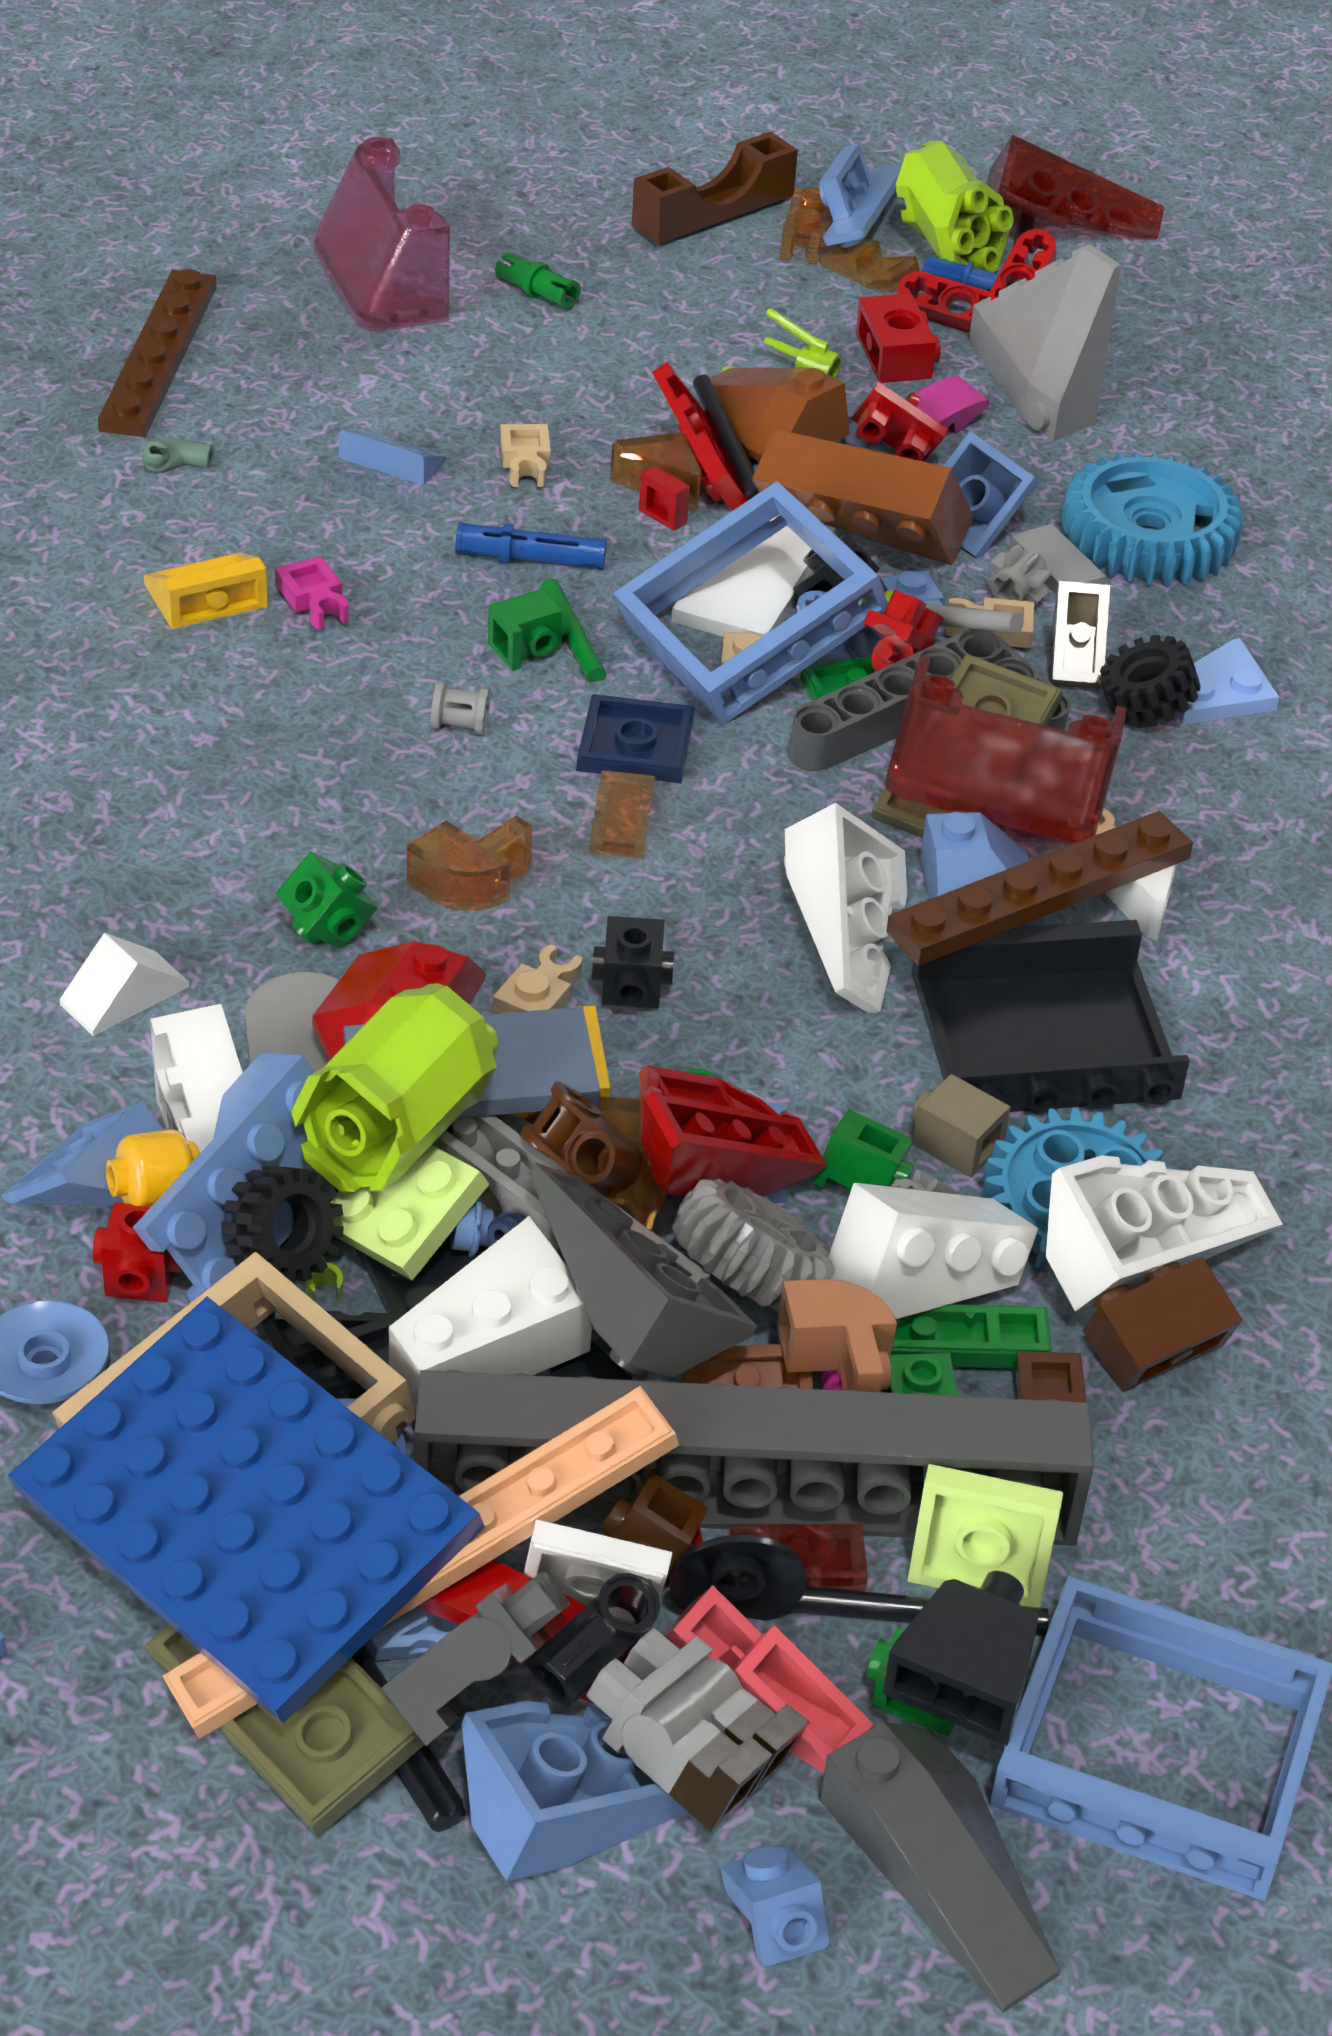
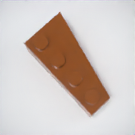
(871, 493)

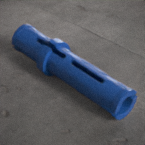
(540, 547)

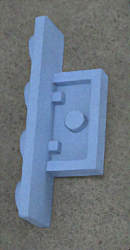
(855, 195)

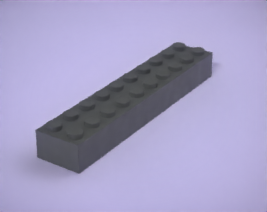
(768, 1449)

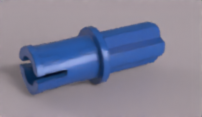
(960, 273)

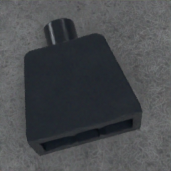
(967, 1655)

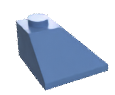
(992, 489)
(965, 849)
(77, 1167)

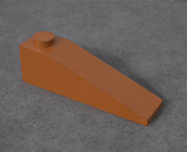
(782, 399)

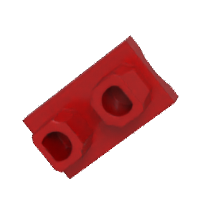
(898, 423)
(904, 627)

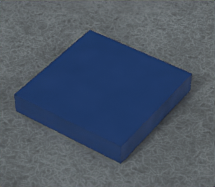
(636, 737)

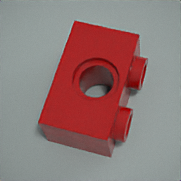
(896, 338)

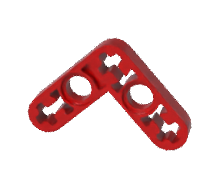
(1014, 268)

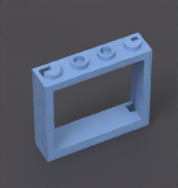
(785, 648)
(1134, 1820)

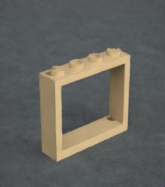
(250, 1296)

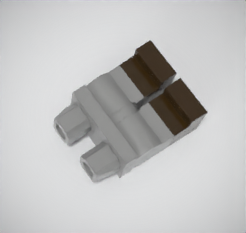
(693, 1725)

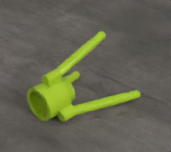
(815, 356)

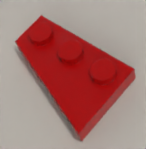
(701, 438)

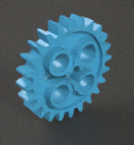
(1024, 1163)

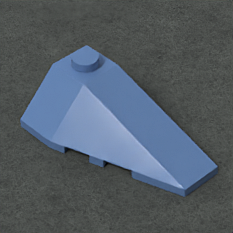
(552, 1788)

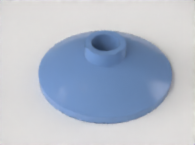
(52, 1333)

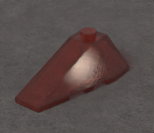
(1059, 191)

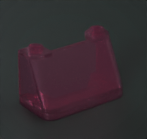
(381, 258)

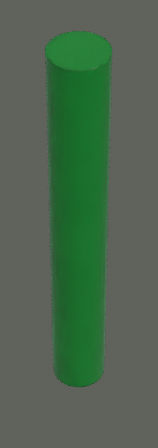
(577, 638)

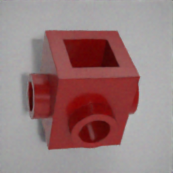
(127, 1262)

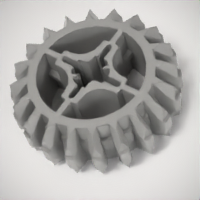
(748, 1241)

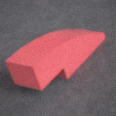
(773, 1673)

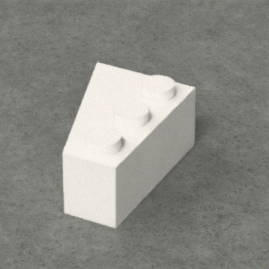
(193, 1070)
(928, 1246)
(496, 1316)

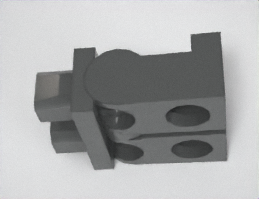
(476, 1650)

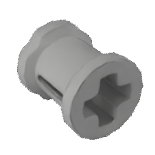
(476, 701)

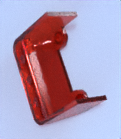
(1001, 764)

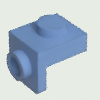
(780, 1902)

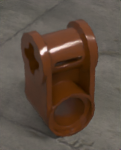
(576, 1133)

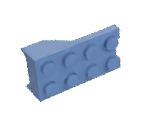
(250, 1133)

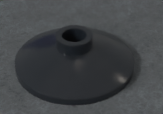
(748, 1570)

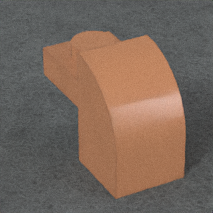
(837, 1328)

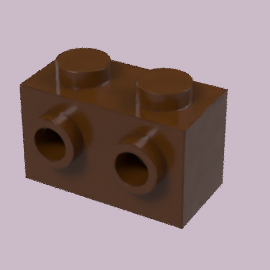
(1161, 1323)

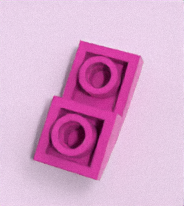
(952, 402)

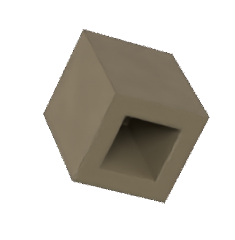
(959, 1124)

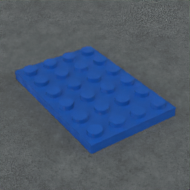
(246, 1506)

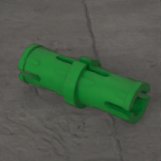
(537, 280)

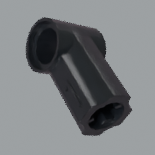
(593, 1638)

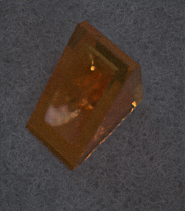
(664, 451)

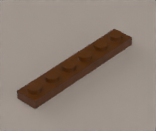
(157, 353)
(1038, 887)

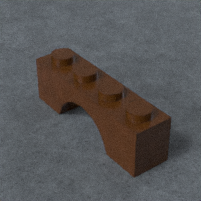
(755, 177)

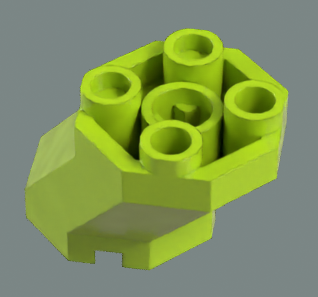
(952, 208)
(395, 1088)

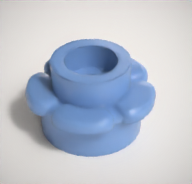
(472, 1230)

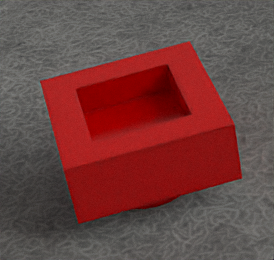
(664, 498)

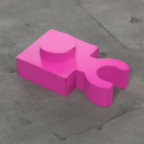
(313, 587)

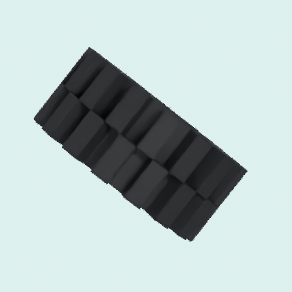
(1150, 680)
(311, 1214)

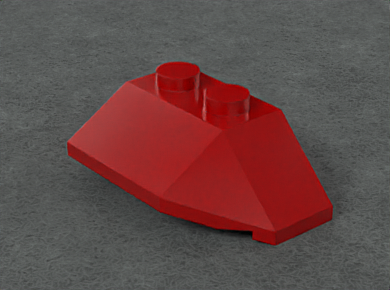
(383, 974)
(713, 1130)

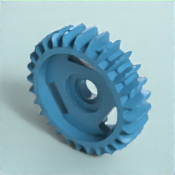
(1119, 496)

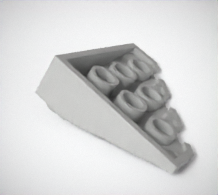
(1052, 340)

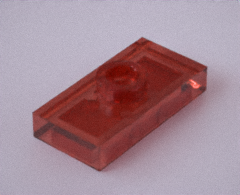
(830, 1552)

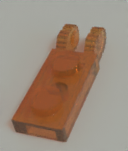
(805, 224)

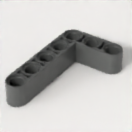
(873, 706)

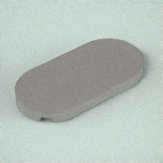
(282, 1013)

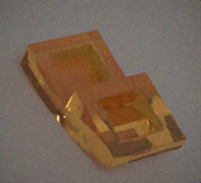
(867, 267)

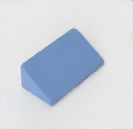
(389, 455)

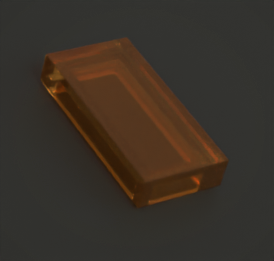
(622, 814)

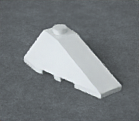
(846, 889)
(1125, 1221)

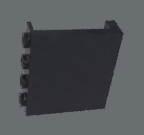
(1051, 1018)

